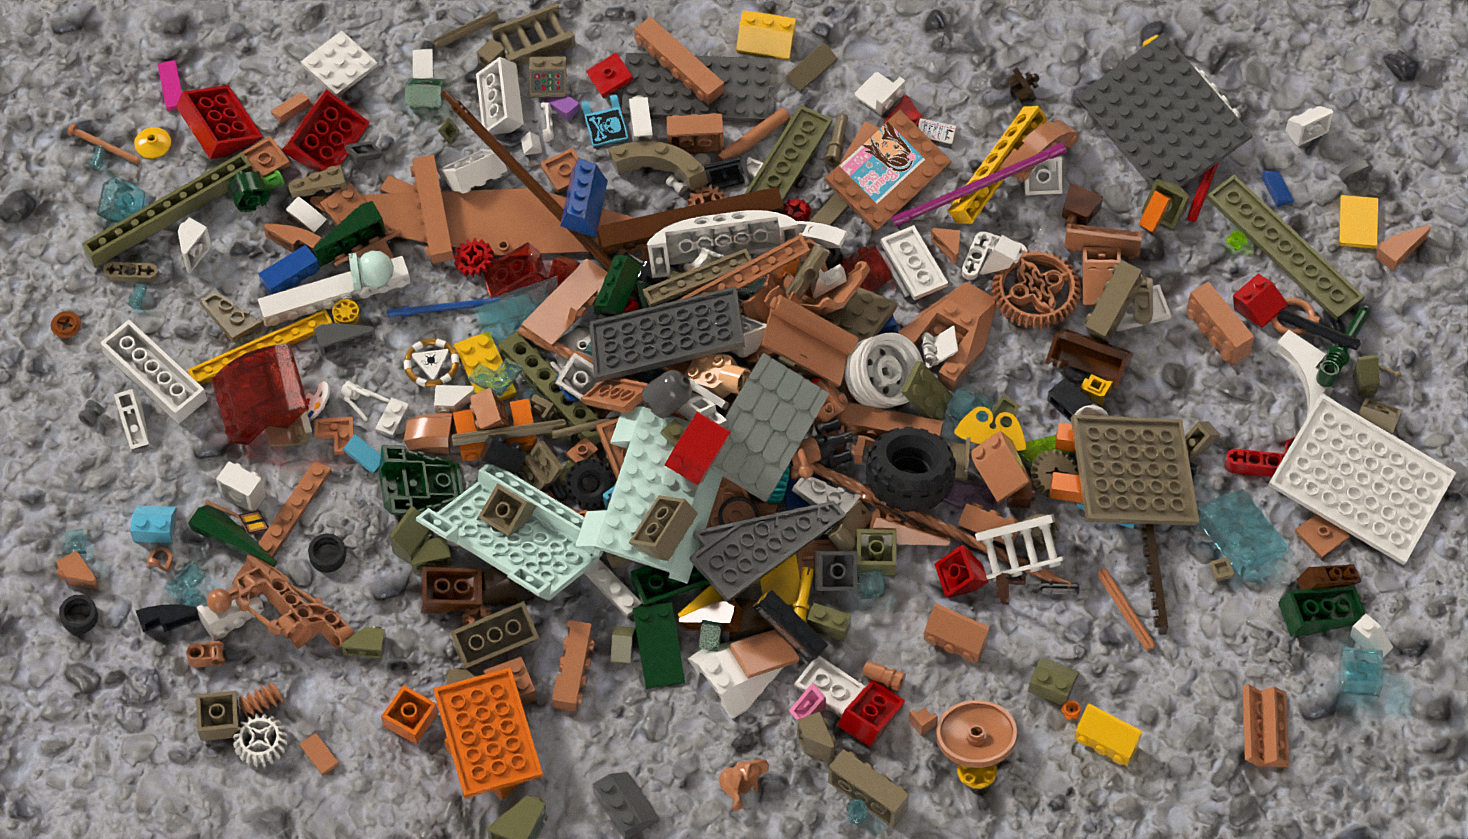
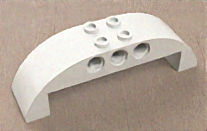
(720, 233)

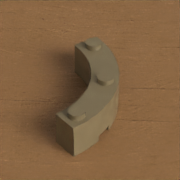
(659, 157)

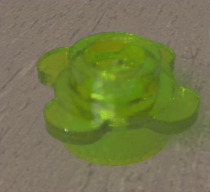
(1236, 235)

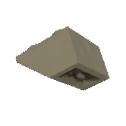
(815, 737)

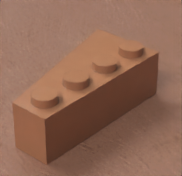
(573, 666)

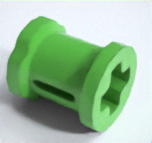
(274, 180)

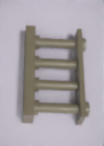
(542, 49)

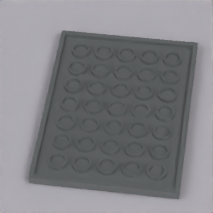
(1164, 115)

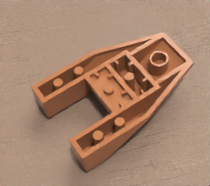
(972, 316)

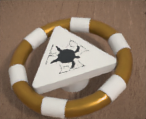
(431, 362)

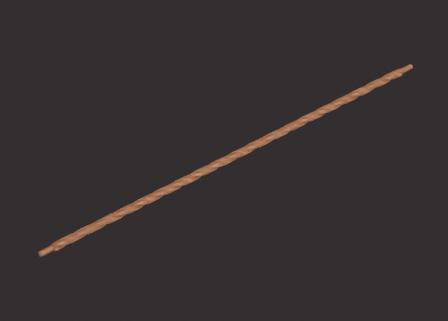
(854, 486)

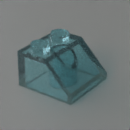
(119, 200)

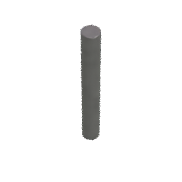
(895, 276)

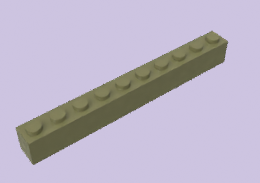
(164, 211)

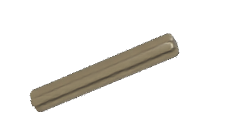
(465, 29)

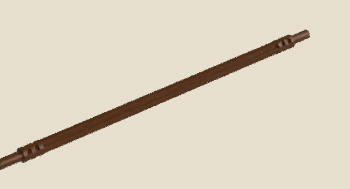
(525, 177)

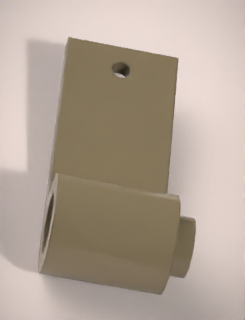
(845, 532)

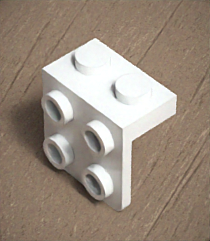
(880, 92)

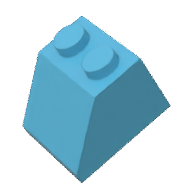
(153, 524)

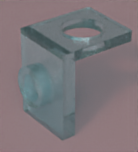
(983, 401)
(75, 541)

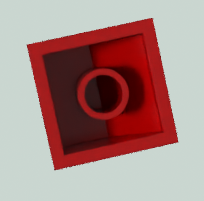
(1259, 300)

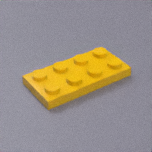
(483, 351)

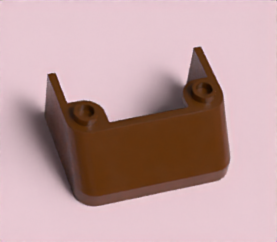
(1089, 355)

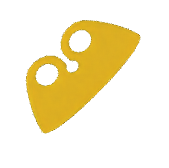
(981, 431)

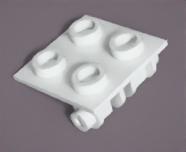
(939, 347)

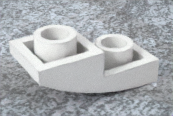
(306, 214)

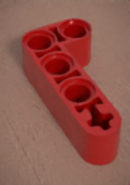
(1262, 459)

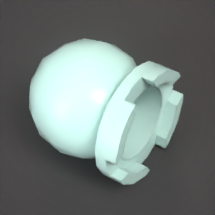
(371, 269)

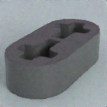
(1355, 171)

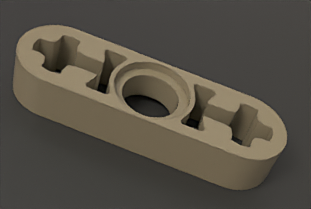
(145, 267)

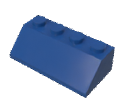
(584, 198)

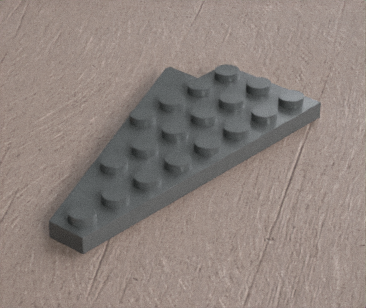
(749, 549)

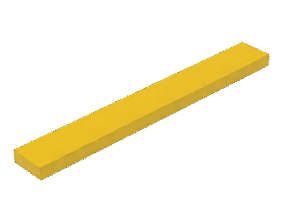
(287, 335)

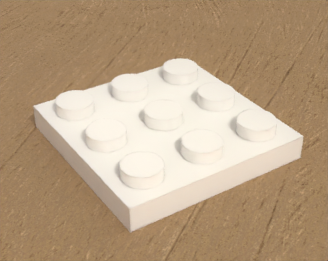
(339, 64)

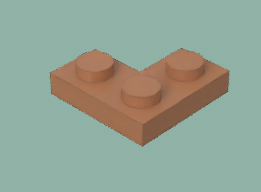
(338, 428)

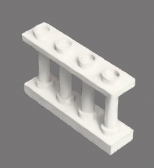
(1025, 528)

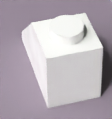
(452, 398)
(1370, 635)

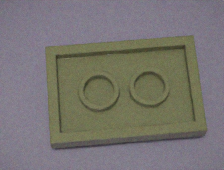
(926, 392)

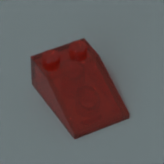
(515, 270)

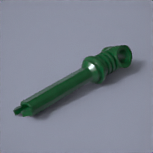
(1338, 355)

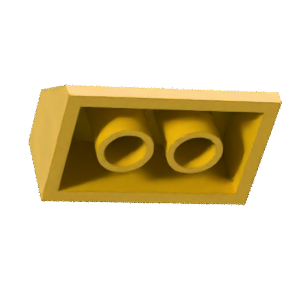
(766, 35)
(1108, 735)

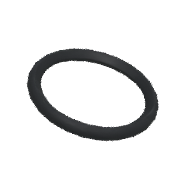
(736, 499)

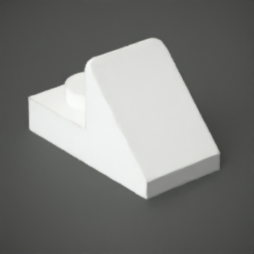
(828, 281)

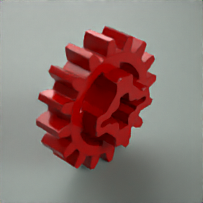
(473, 257)

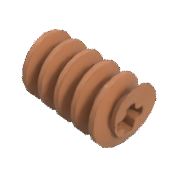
(260, 700)

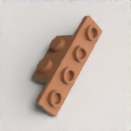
(374, 244)

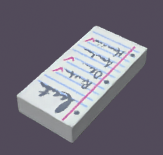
(937, 131)

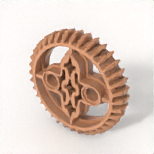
(1037, 290)

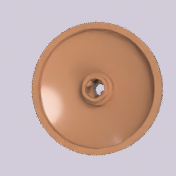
(976, 733)

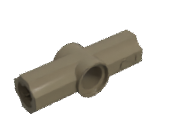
(813, 263)

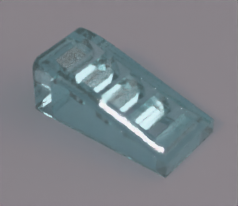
(188, 576)

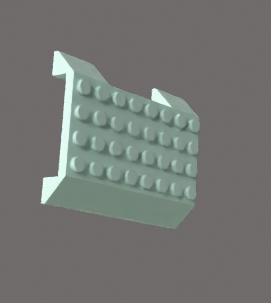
(636, 489)
(535, 556)

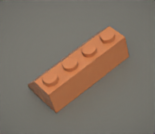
(1088, 236)

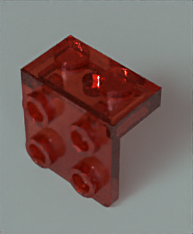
(879, 272)

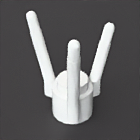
(353, 391)

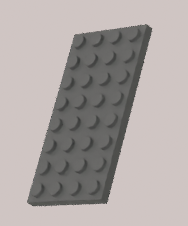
(743, 98)
(666, 334)

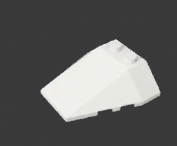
(729, 679)

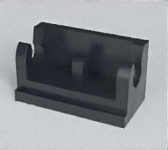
(724, 173)

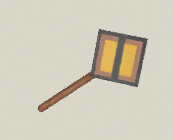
(251, 521)

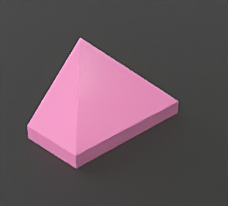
(809, 703)

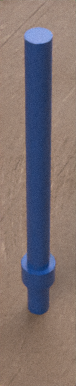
(406, 311)

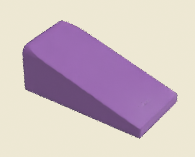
(564, 106)

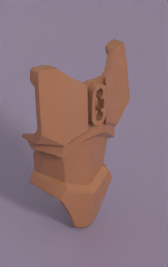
(759, 304)

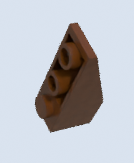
(1328, 577)

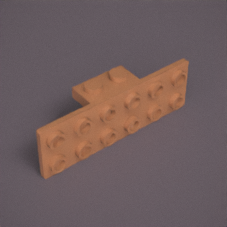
(566, 303)

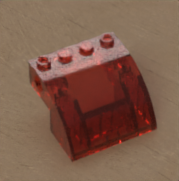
(259, 392)

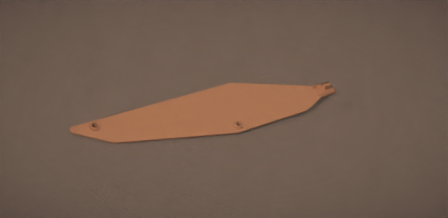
(495, 216)

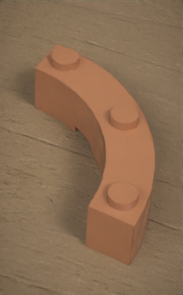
(1040, 140)

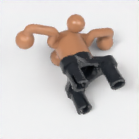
(820, 448)

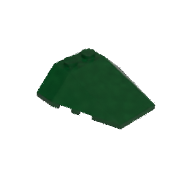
(416, 480)

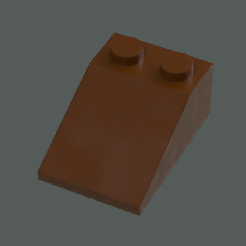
(450, 589)

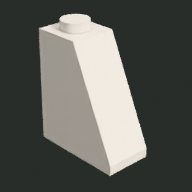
(640, 119)

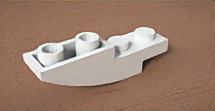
(822, 234)
(703, 405)

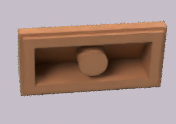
(291, 107)

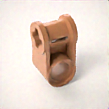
(207, 654)

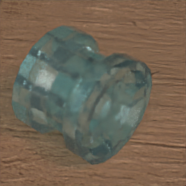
(859, 815)

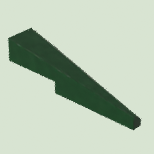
(221, 528)

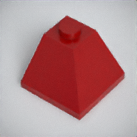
(960, 572)

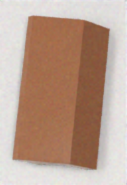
(1265, 726)

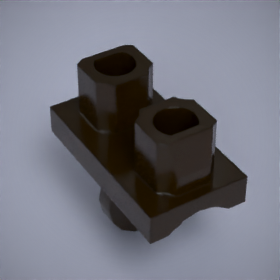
(1017, 80)

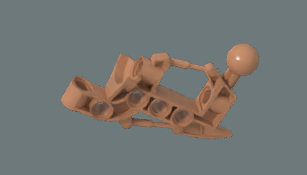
(299, 619)

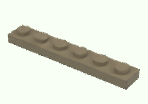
(694, 278)

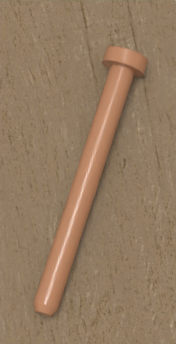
(73, 130)

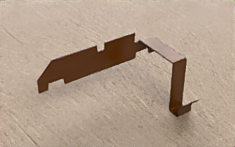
(1003, 585)

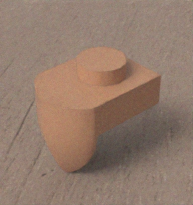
(858, 450)

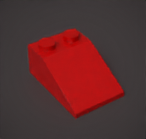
(697, 448)
(870, 713)

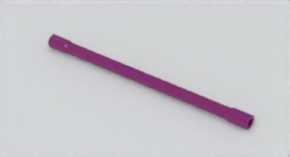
(1050, 153)

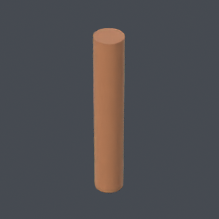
(755, 135)

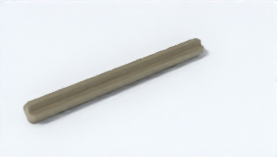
(509, 432)

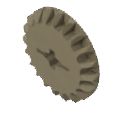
(1045, 464)

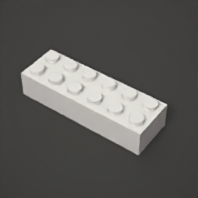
(153, 371)

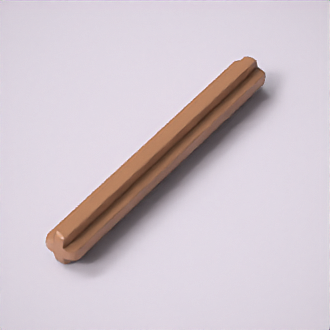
(1126, 610)

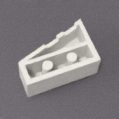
(221, 623)

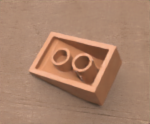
(1000, 466)

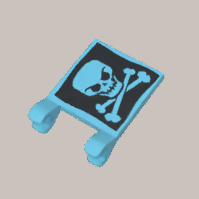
(605, 125)

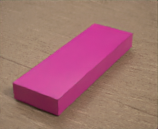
(170, 84)

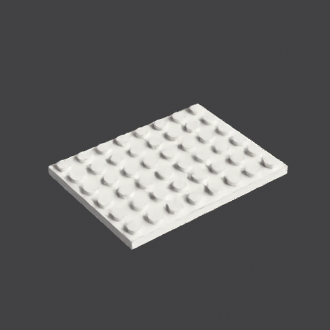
(1362, 479)

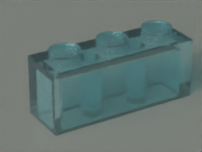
(503, 312)

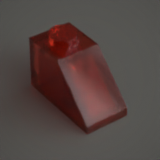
(562, 268)

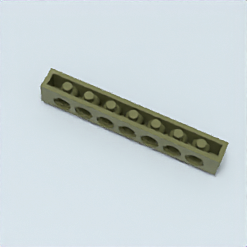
(533, 376)

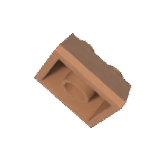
(489, 410)

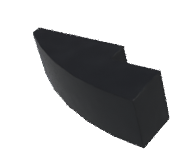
(167, 616)

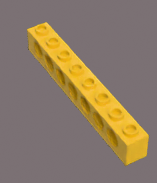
(969, 207)

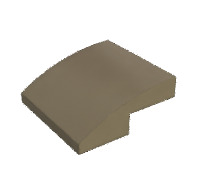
(541, 467)

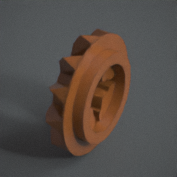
(62, 319)

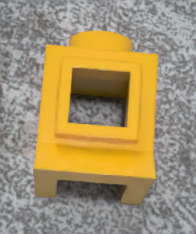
(1096, 389)

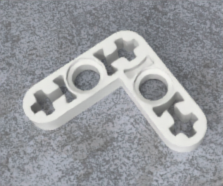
(987, 247)

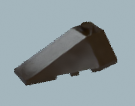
(502, 590)

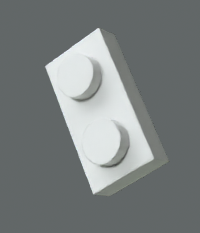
(392, 418)

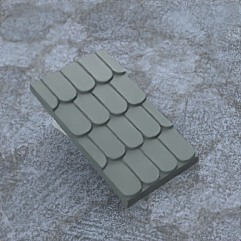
(767, 426)

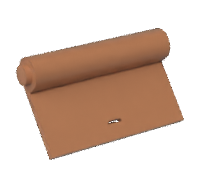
(808, 340)

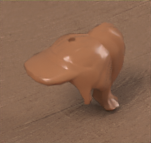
(741, 778)

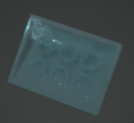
(1241, 531)

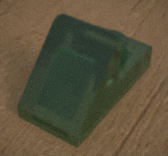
(710, 635)

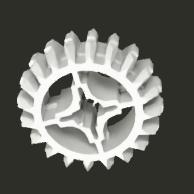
(251, 752)

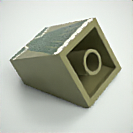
(521, 821)

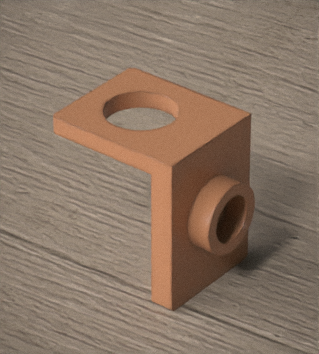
(583, 450)

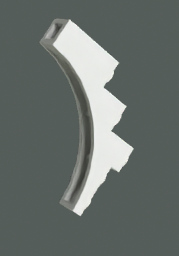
(1306, 362)

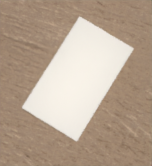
(423, 63)

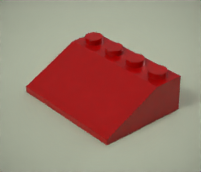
(218, 120)
(324, 133)

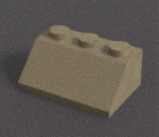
(664, 527)

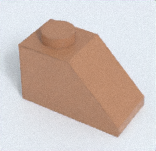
(75, 571)

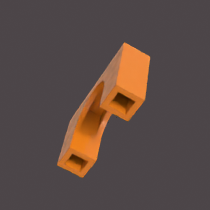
(465, 423)
(1065, 486)

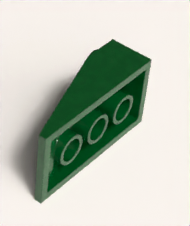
(354, 230)
(1320, 609)
(658, 645)

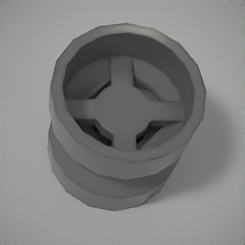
(91, 412)

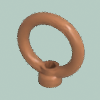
(1306, 306)

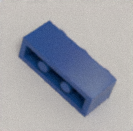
(289, 271)

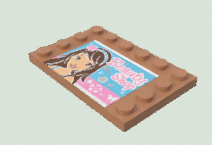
(887, 170)

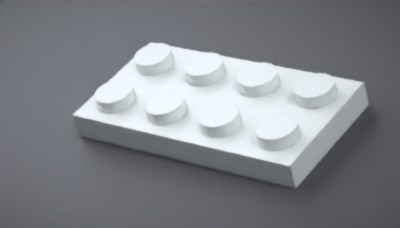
(914, 262)

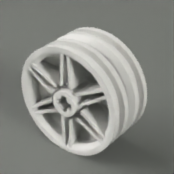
(874, 375)

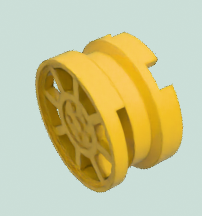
(346, 313)

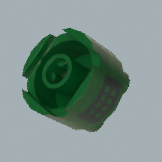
(248, 191)

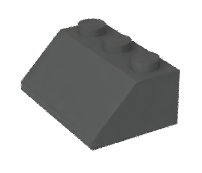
(624, 804)

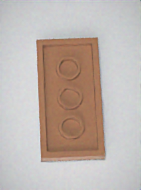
(615, 395)

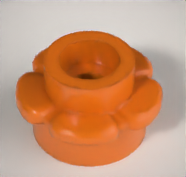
(1071, 705)

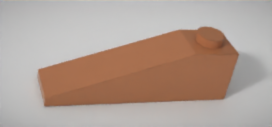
(907, 531)

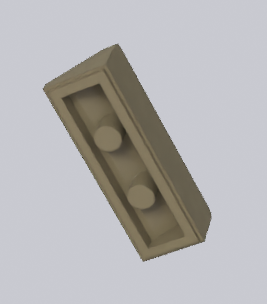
(811, 67)

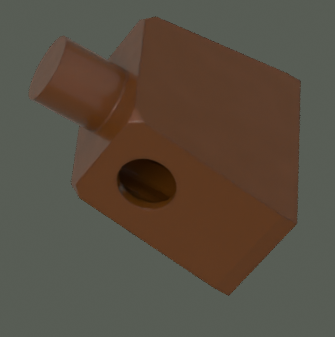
(1080, 205)

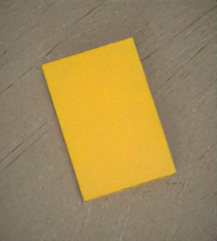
(1358, 221)

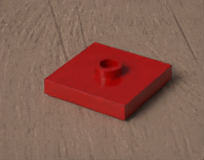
(609, 75)

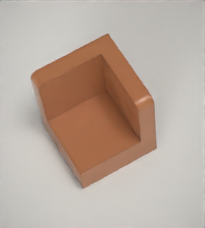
(923, 720)

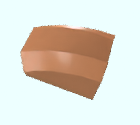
(429, 433)

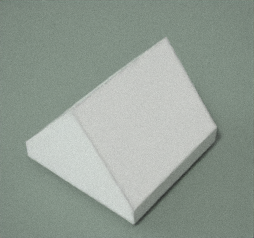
(531, 144)

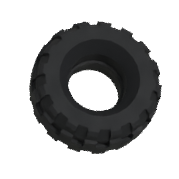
(913, 451)

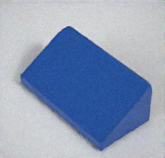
(1277, 188)

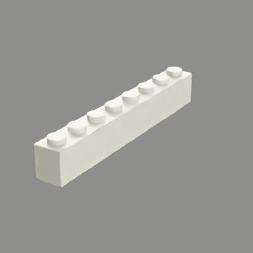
(324, 295)

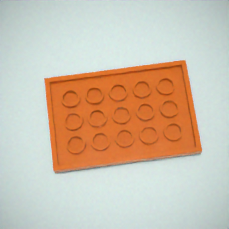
(487, 732)

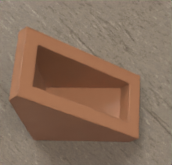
(947, 242)

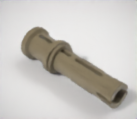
(835, 146)

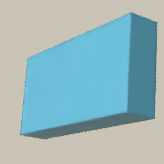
(363, 453)

